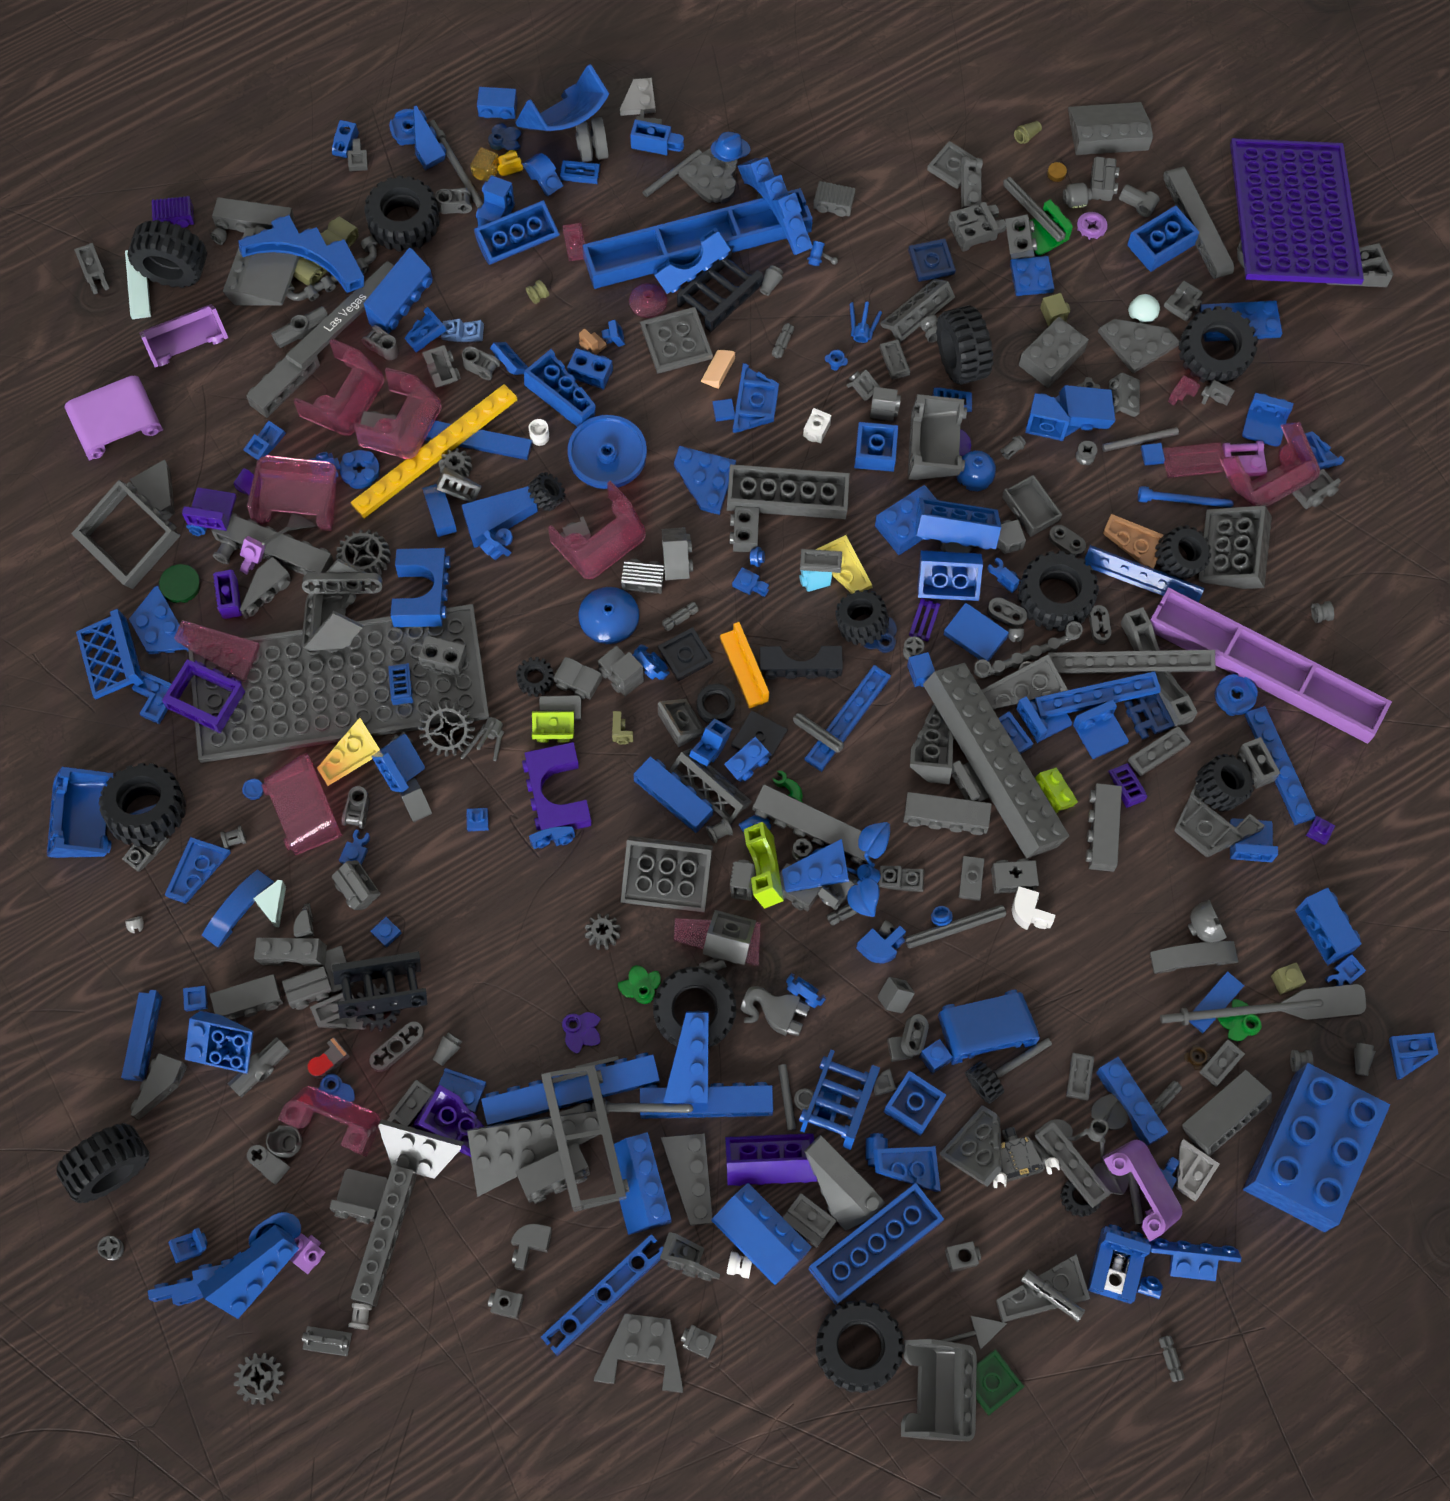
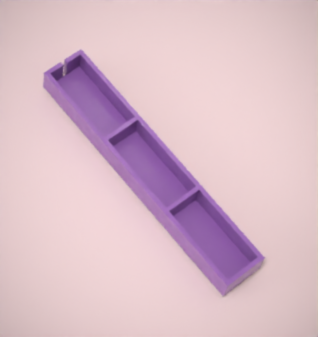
(1271, 666)

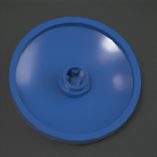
(607, 451)

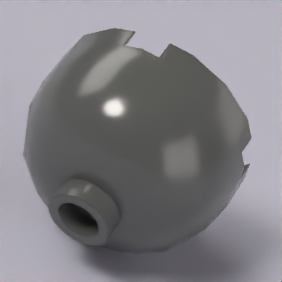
(1206, 923)

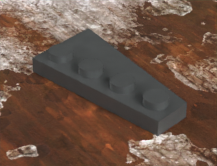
(1023, 1301)

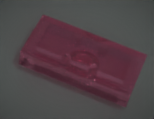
(574, 240)

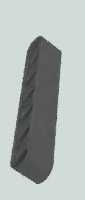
(1208, 241)

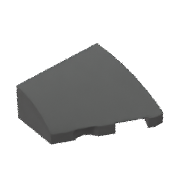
(303, 923)

